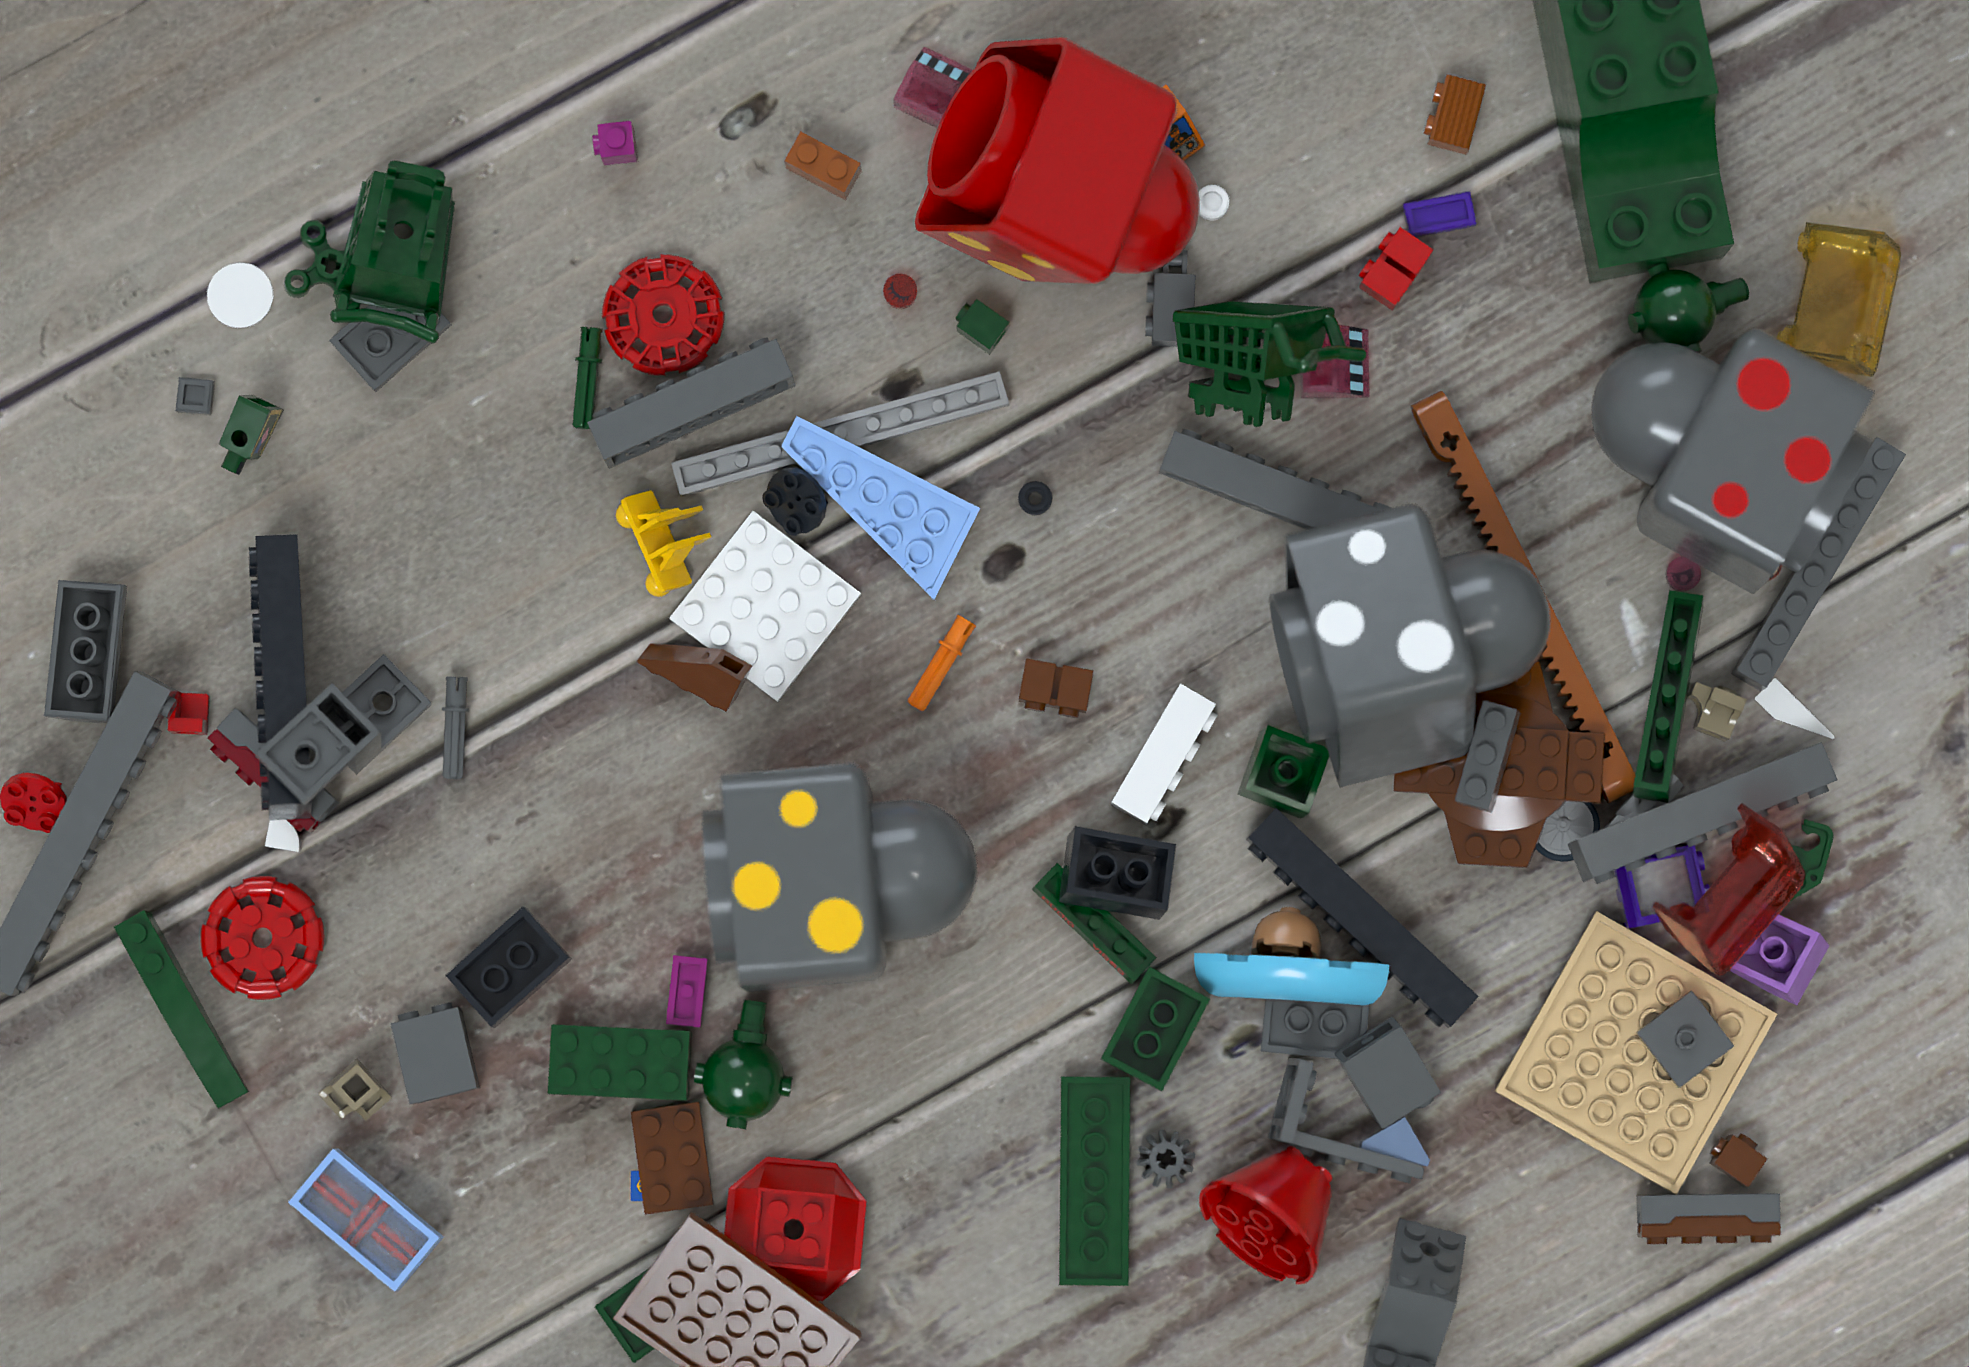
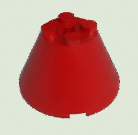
(1272, 1214)

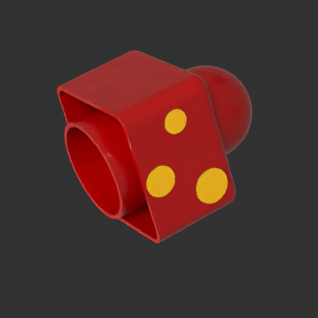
(1058, 167)

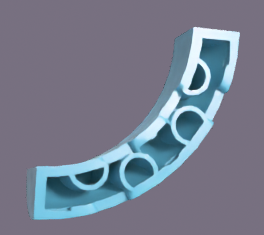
(1291, 978)

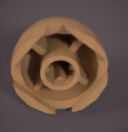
(1287, 935)

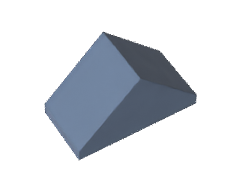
(1398, 1142)

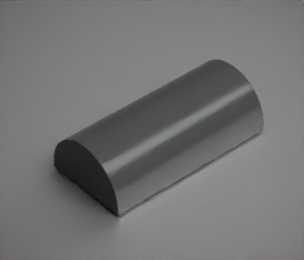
(85, 651)

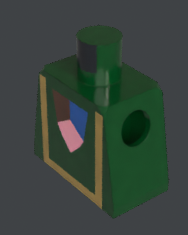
(258, 421)

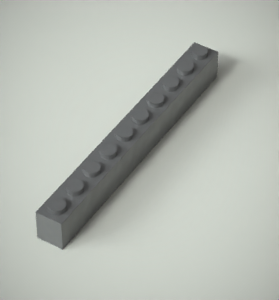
(80, 827)

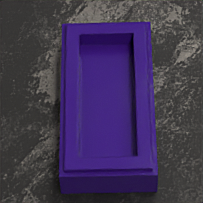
(1439, 214)

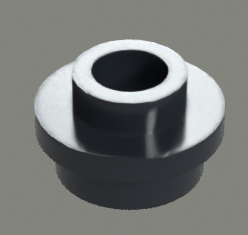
(1035, 487)

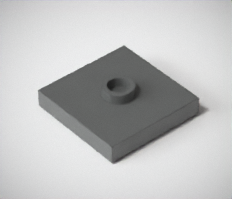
(1685, 1039)

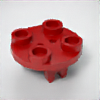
(28, 791)

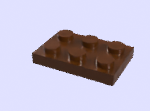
(672, 1158)

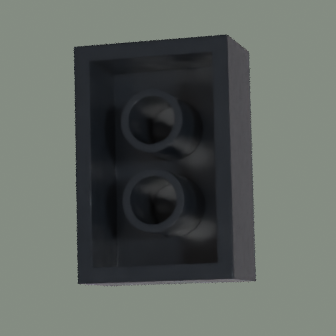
(1117, 873)
(508, 967)

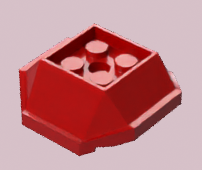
(819, 1198)

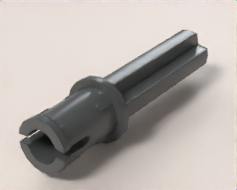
(454, 727)

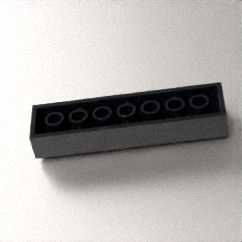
(278, 658)

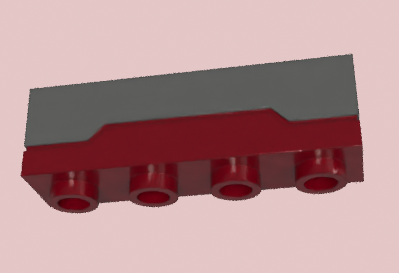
(238, 741)

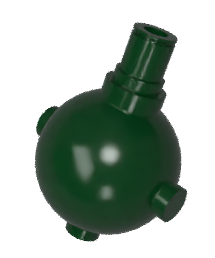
(1681, 306)
(744, 1075)

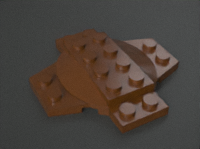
(1540, 776)

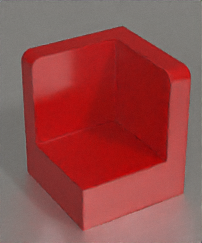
(190, 714)

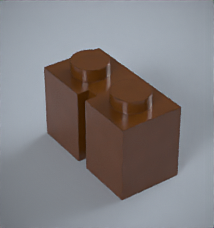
(1055, 687)

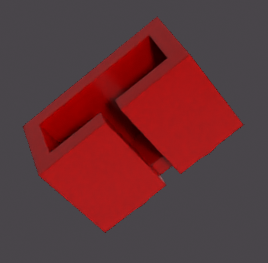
(1395, 268)

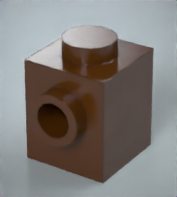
(1737, 1158)

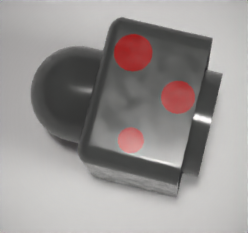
(1736, 451)

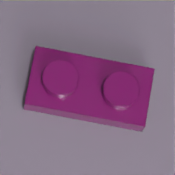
(687, 991)

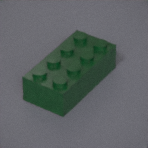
(619, 1062)

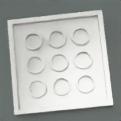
(766, 605)

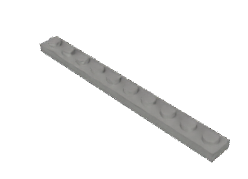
(857, 427)

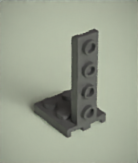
(1291, 1112)

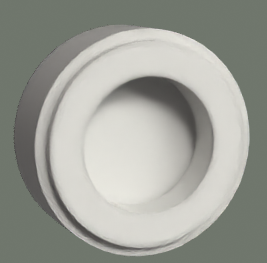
(1213, 202)

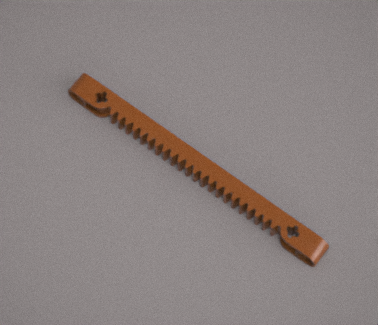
(1437, 419)

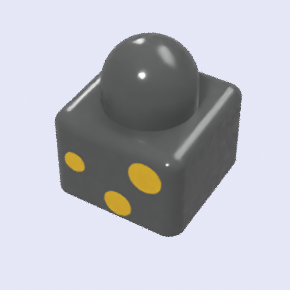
(821, 876)

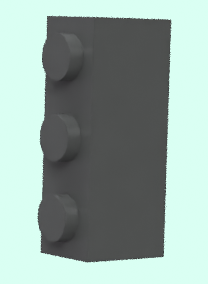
(1487, 756)

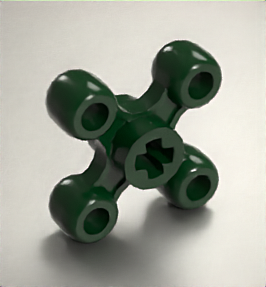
(316, 273)

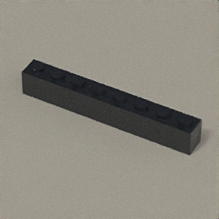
(1362, 918)

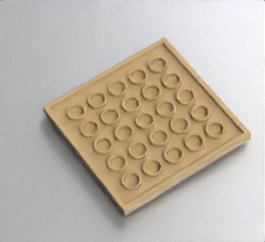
(1599, 1079)

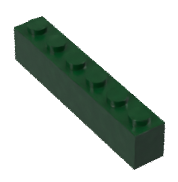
(1668, 696)

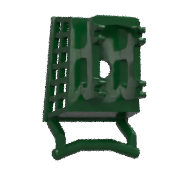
(392, 270)
(1289, 348)

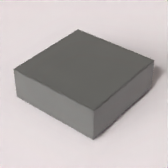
(194, 396)

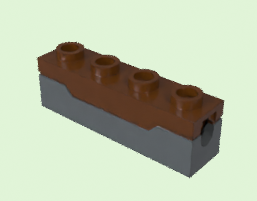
(1708, 1216)

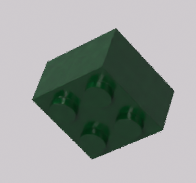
(1284, 772)

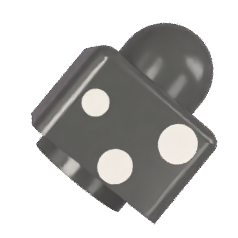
(1396, 641)

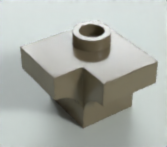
(1716, 709)
(355, 1091)

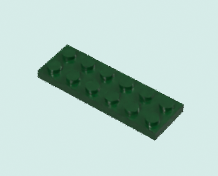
(1094, 1181)

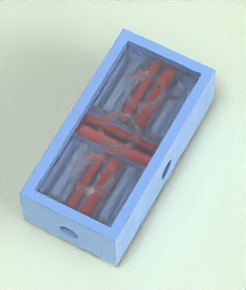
(366, 1219)

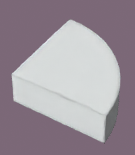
(282, 836)

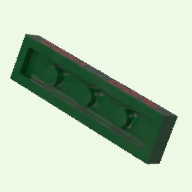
(1098, 929)

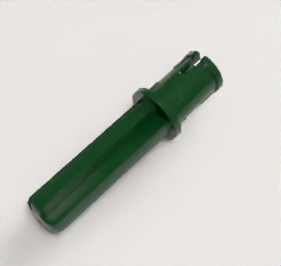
(586, 376)

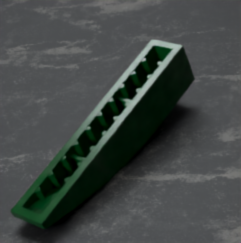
(180, 1007)

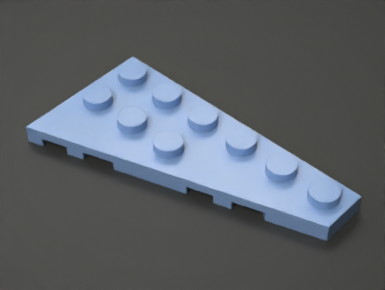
(901, 512)

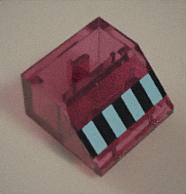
(929, 86)
(1340, 377)

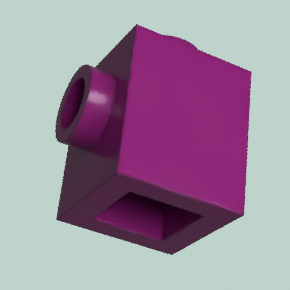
(615, 143)

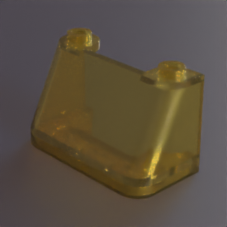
(1844, 296)

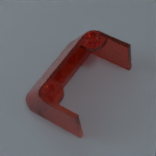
(1741, 899)

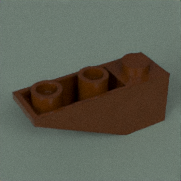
(702, 671)

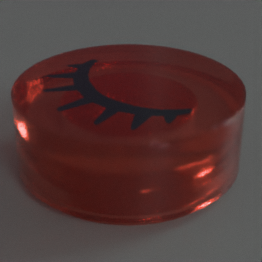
(900, 291)

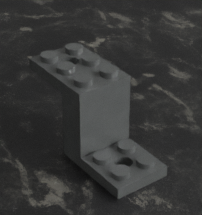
(343, 729)
(1416, 1297)

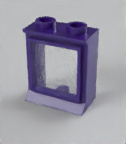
(1664, 880)

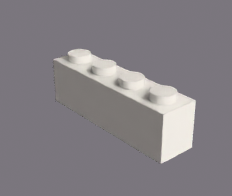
(1163, 754)

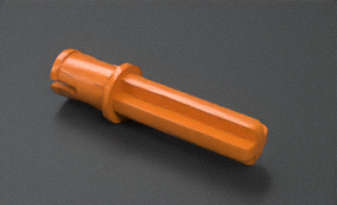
(941, 662)

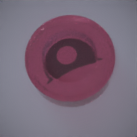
(1682, 574)

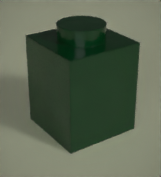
(981, 325)

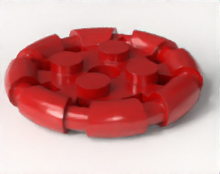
(669, 334)
(241, 937)

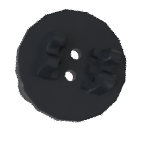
(785, 490)

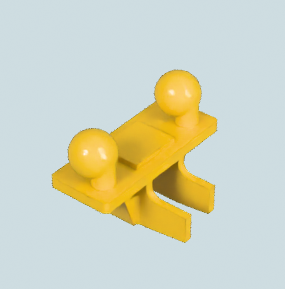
(656, 542)

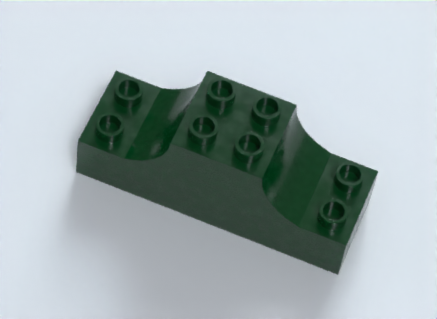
(1637, 131)

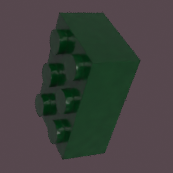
(1155, 1029)

